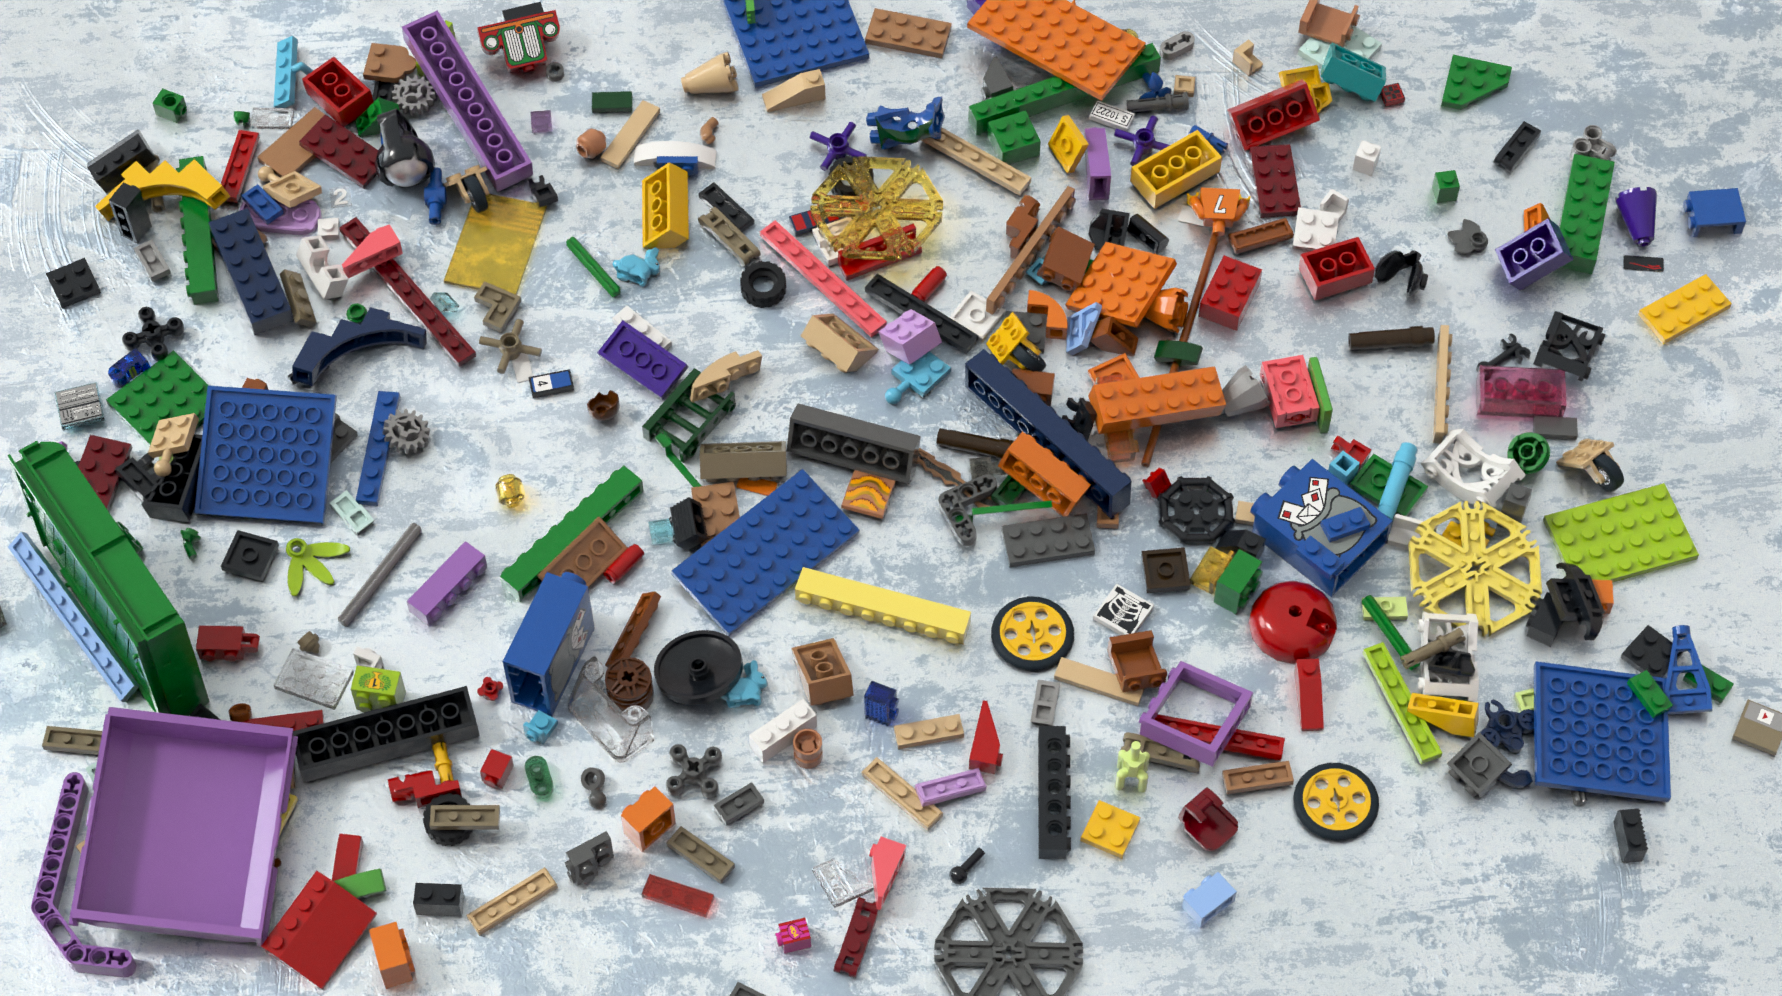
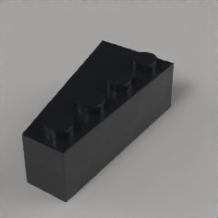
(176, 493)

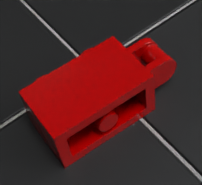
(225, 643)

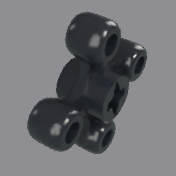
(153, 333)

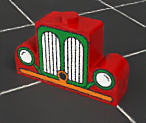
(521, 40)

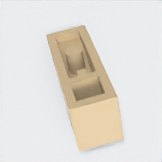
(799, 90)

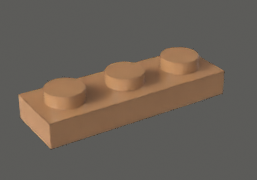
(1257, 777)

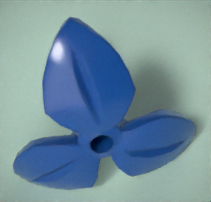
(1155, 84)

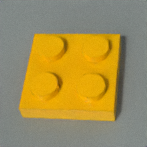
(1068, 144)
(1110, 829)

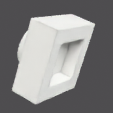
(328, 228)

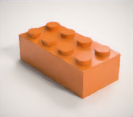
(1044, 474)

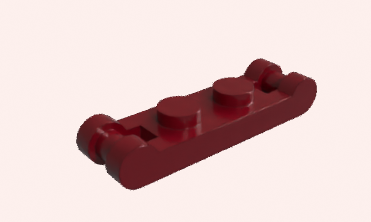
(857, 938)

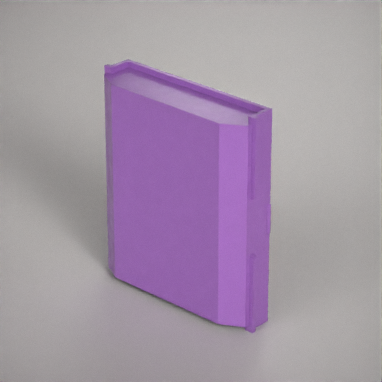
(184, 826)

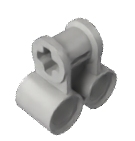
(1593, 145)

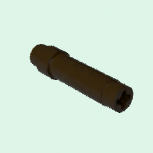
(1413, 336)
(973, 443)

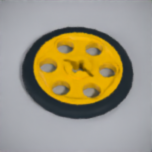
(1029, 606)
(1341, 829)

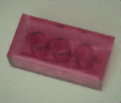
(1520, 391)

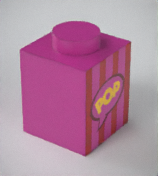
(793, 935)

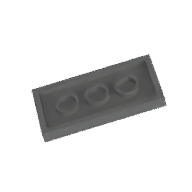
(1048, 540)

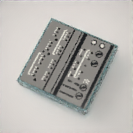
(79, 406)

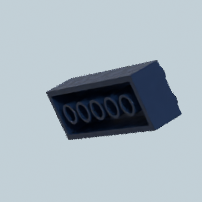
(251, 271)

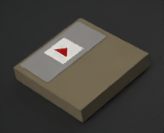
(1759, 727)

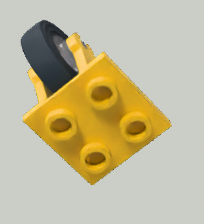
(1012, 338)

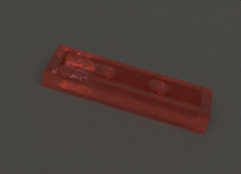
(677, 895)

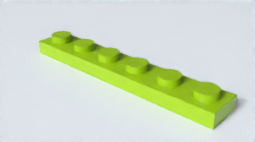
(1398, 697)

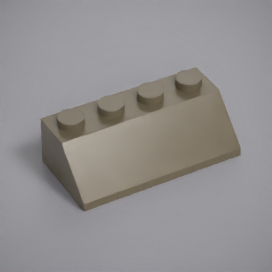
(743, 460)

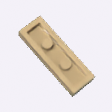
(928, 731)

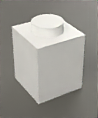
(1366, 158)

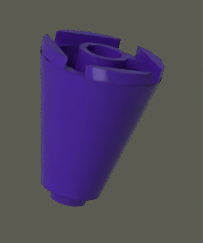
(1639, 213)

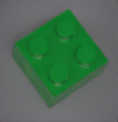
(1014, 138)
(1238, 582)

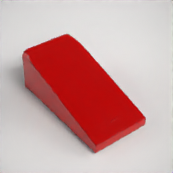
(347, 856)

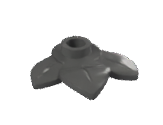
(1466, 238)

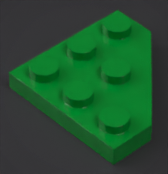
(1472, 81)

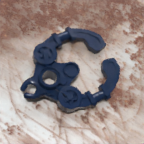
(1510, 737)

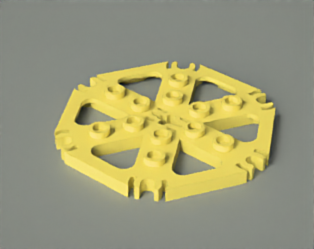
(1472, 549)

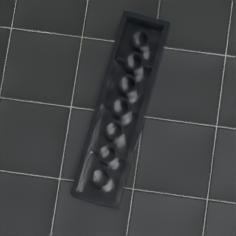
(385, 734)

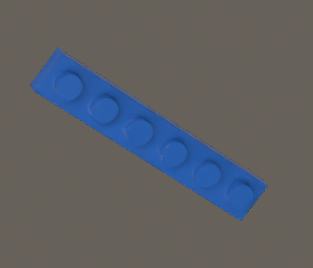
(377, 450)

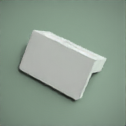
(1402, 531)

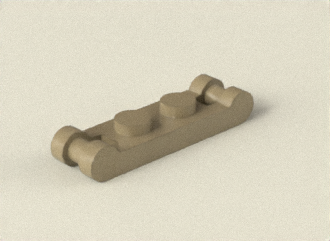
(729, 236)
(1160, 753)

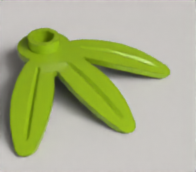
(307, 559)

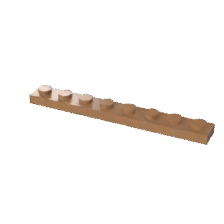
(1028, 253)

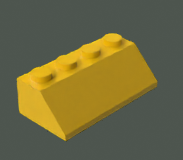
(665, 208)

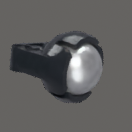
(403, 156)

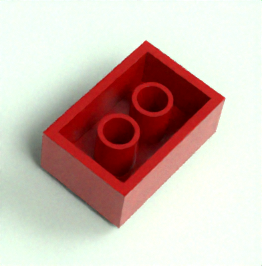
(338, 91)
(1336, 268)
(1230, 293)

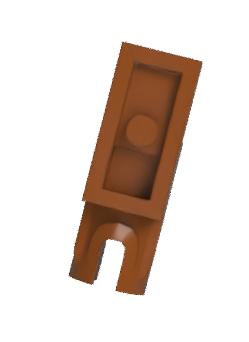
(1022, 224)

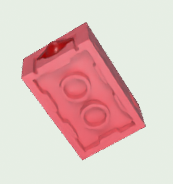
(1289, 391)

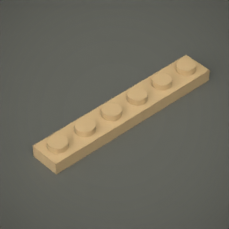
(980, 161)
(1441, 391)

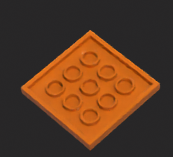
(1122, 282)

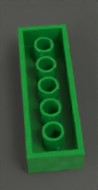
(1585, 210)

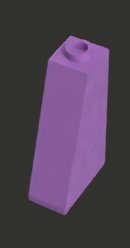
(1097, 164)

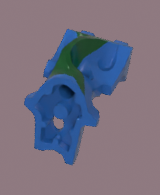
(896, 132)

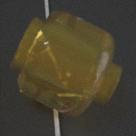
(509, 490)

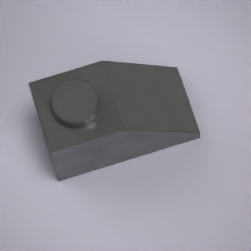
(995, 80)

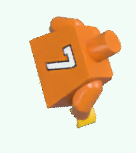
(1218, 207)

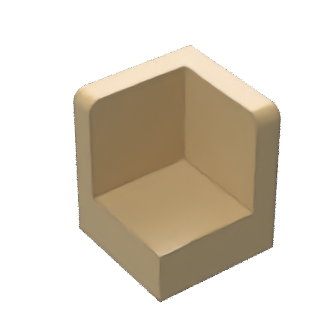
(1245, 60)

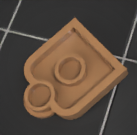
(388, 63)

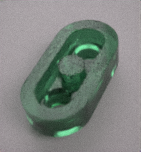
(539, 779)

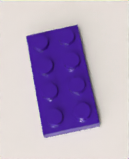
(642, 359)

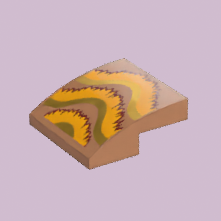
(868, 494)

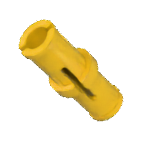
(443, 763)

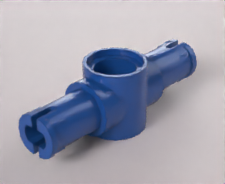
(435, 196)

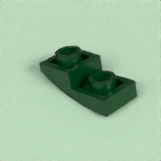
(1182, 352)

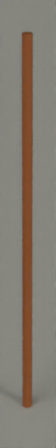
(1184, 335)

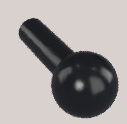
(959, 873)

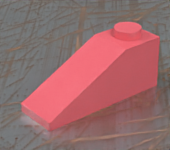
(375, 249)
(886, 863)

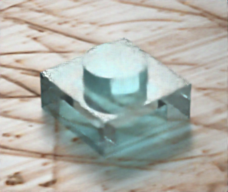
(444, 302)
(660, 531)

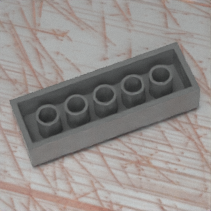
(853, 443)

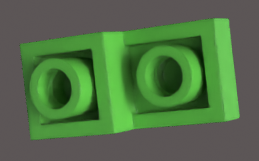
(364, 883)

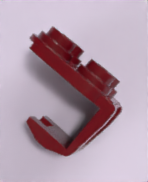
(1208, 820)

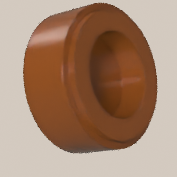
(240, 712)

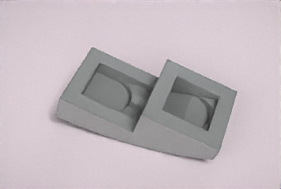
(1045, 702)

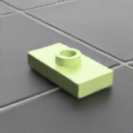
(1393, 607)

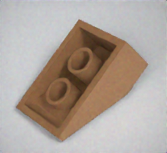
(823, 672)

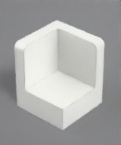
(1335, 203)

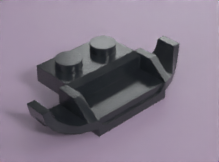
(1577, 599)

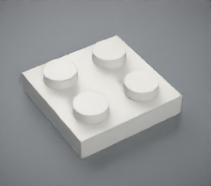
(1315, 229)

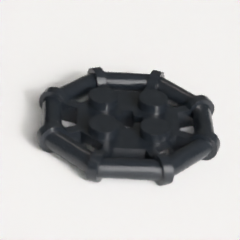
(1196, 499)

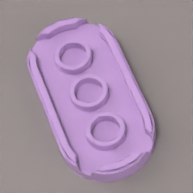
(295, 220)

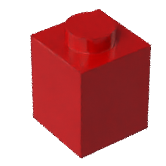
(496, 769)

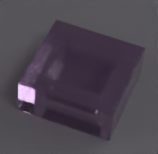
(541, 121)

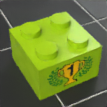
(376, 688)

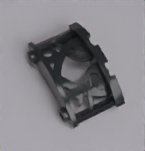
(1548, 350)

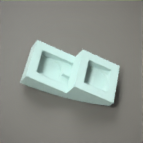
(351, 512)

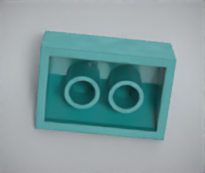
(1353, 72)

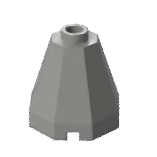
(1243, 394)

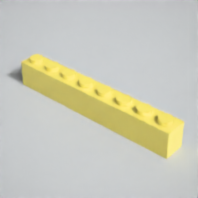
(882, 606)

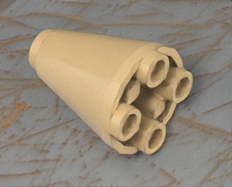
(712, 77)

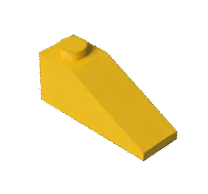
(1449, 714)

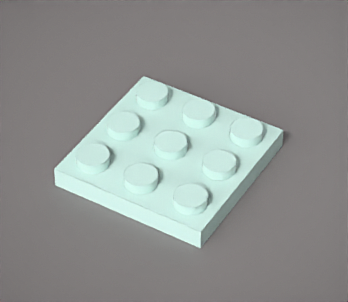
(1360, 43)

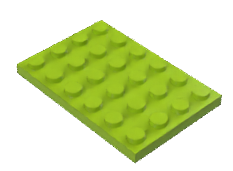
(1622, 535)

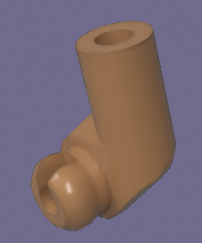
(706, 130)

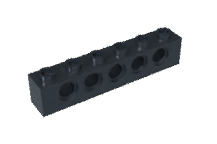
(1048, 845)

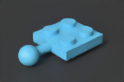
(919, 376)

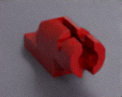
(422, 787)

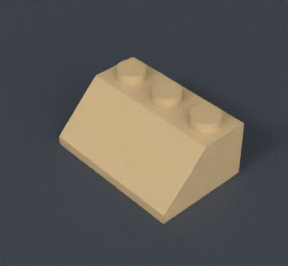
(838, 342)

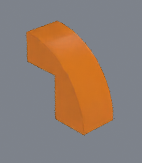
(1056, 318)

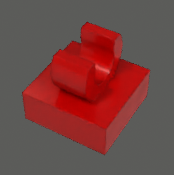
(1157, 482)

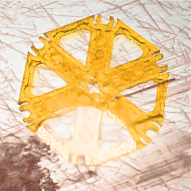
(869, 196)

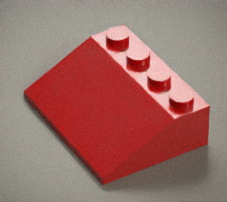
(319, 930)

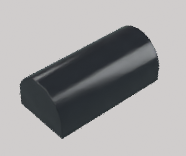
(1147, 234)

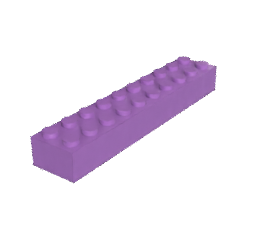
(467, 101)

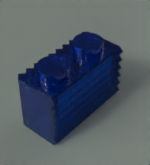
(881, 703)

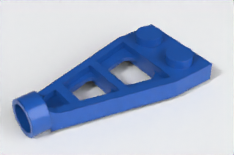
(1686, 700)

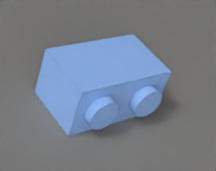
(1208, 899)

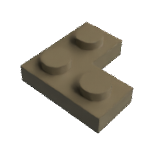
(501, 305)

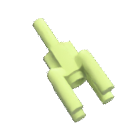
(1132, 764)

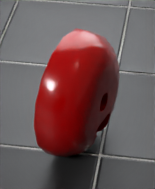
(1292, 621)

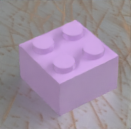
(910, 336)

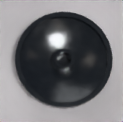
(698, 667)

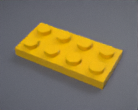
(1684, 309)

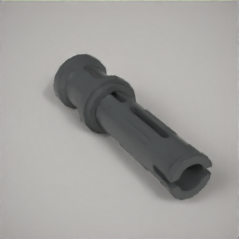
(1167, 102)

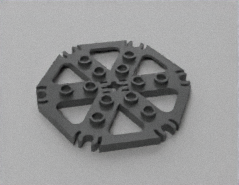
(1000, 939)

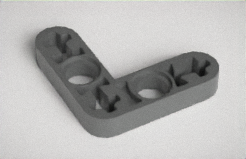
(959, 502)

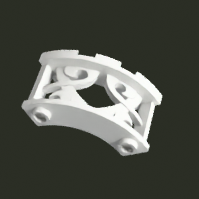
(1501, 469)
(1457, 685)

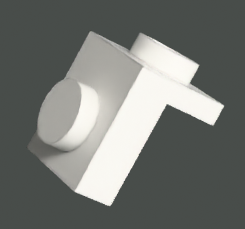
(368, 658)

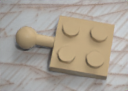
(289, 189)
(172, 437)

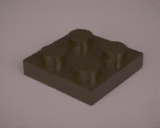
(1165, 570)

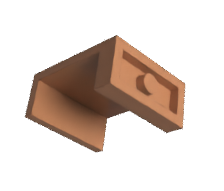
(1328, 23)

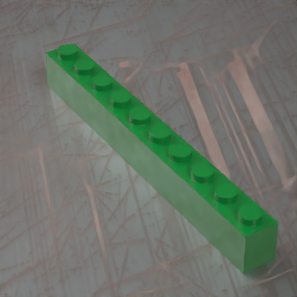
(1050, 94)

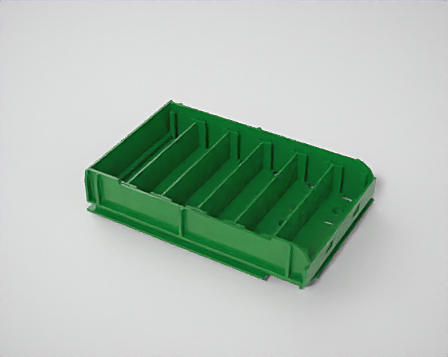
(110, 579)

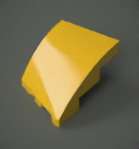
(1319, 91)

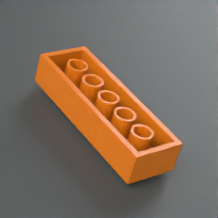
(1157, 400)

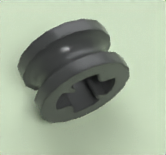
(554, 66)

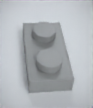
(152, 260)

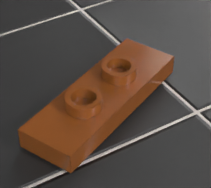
(1260, 236)

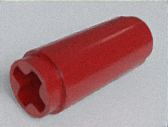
(929, 283)
(624, 563)

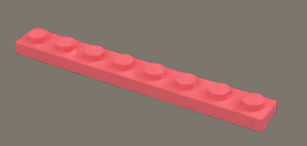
(823, 278)

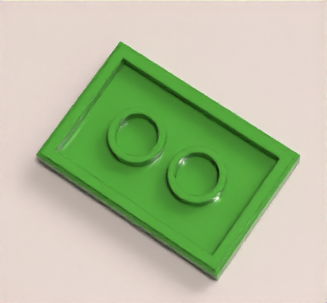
(1322, 395)

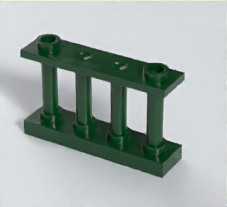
(678, 399)

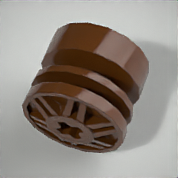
(637, 691)

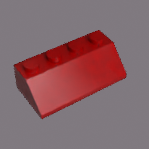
(1273, 114)

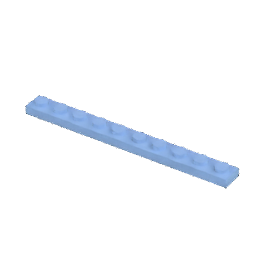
(73, 617)

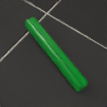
(593, 267)
(1387, 627)

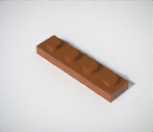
(635, 626)

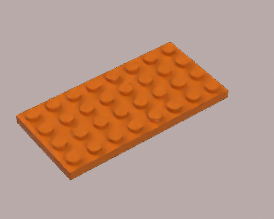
(1060, 40)

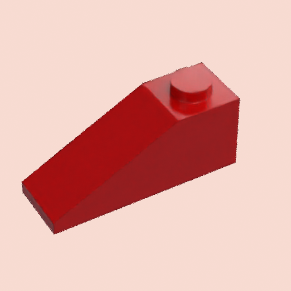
(1309, 694)
(986, 745)

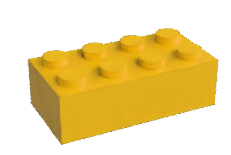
(1175, 169)

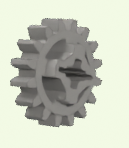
(414, 95)
(406, 431)

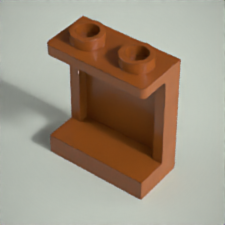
(1066, 259)
(1135, 661)

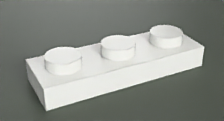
(641, 325)

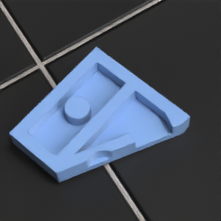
(1081, 327)

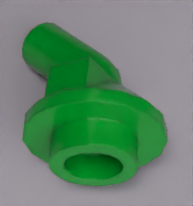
(189, 537)

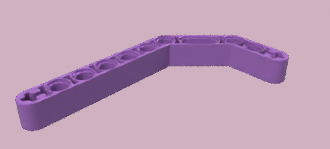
(116, 958)

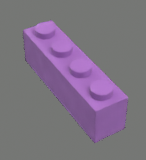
(447, 583)

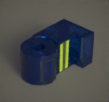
(127, 368)

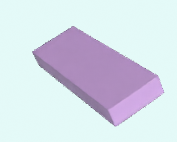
(950, 787)

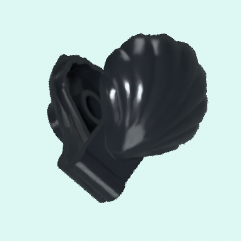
(1394, 261)

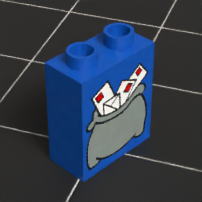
(1297, 513)
(549, 643)

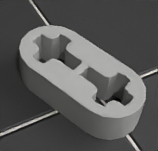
(1177, 45)

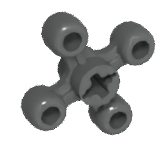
(694, 777)

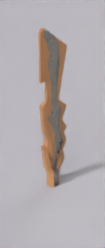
(948, 476)

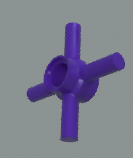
(837, 140)
(1142, 140)

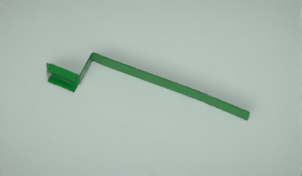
(665, 441)
(1004, 508)

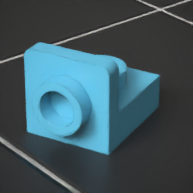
(540, 727)

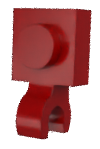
(1355, 449)

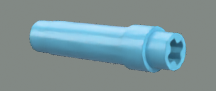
(1402, 466)

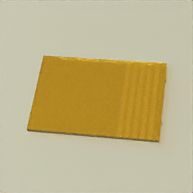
(496, 244)

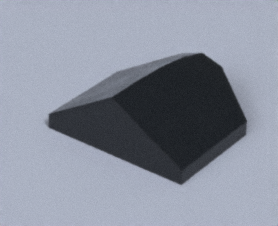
(1109, 227)
(1452, 663)

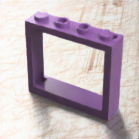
(1182, 742)

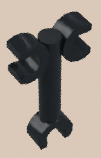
(1510, 349)

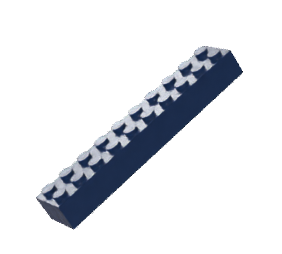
(1028, 413)

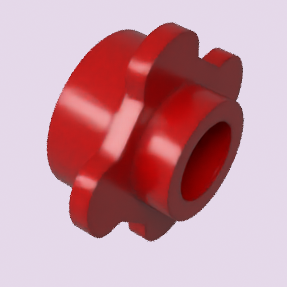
(490, 694)

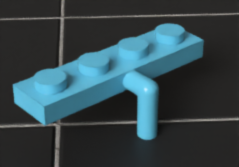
(286, 72)

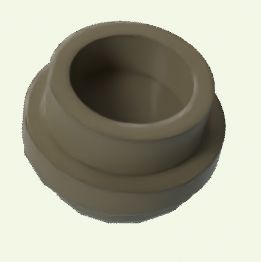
(309, 643)

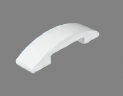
(647, 153)

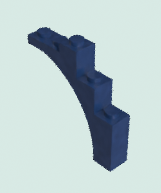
(349, 336)

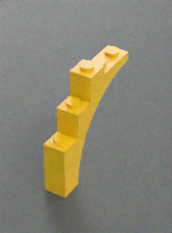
(165, 180)

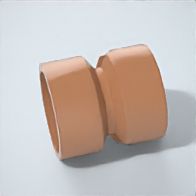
(807, 748)

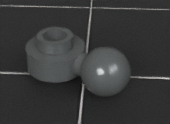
(597, 798)

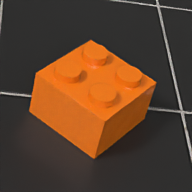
(648, 818)
(392, 954)

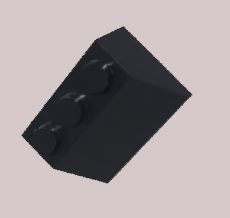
(110, 164)

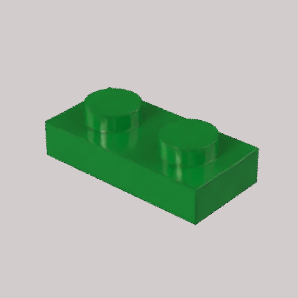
(1719, 685)
(1649, 694)

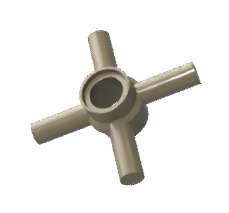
(515, 349)

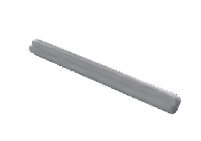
(379, 574)

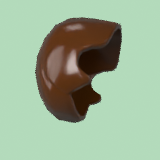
(604, 406)

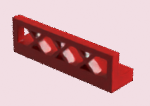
(857, 267)

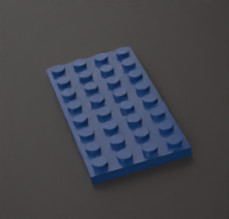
(765, 552)

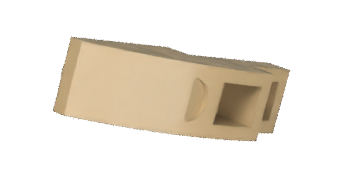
(719, 374)

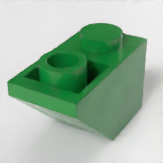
(367, 122)

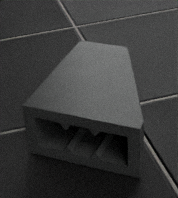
(1516, 502)

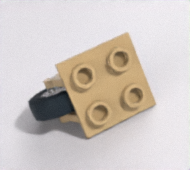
(474, 188)
(1597, 461)

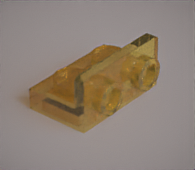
(1210, 569)

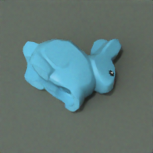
(636, 268)
(747, 689)

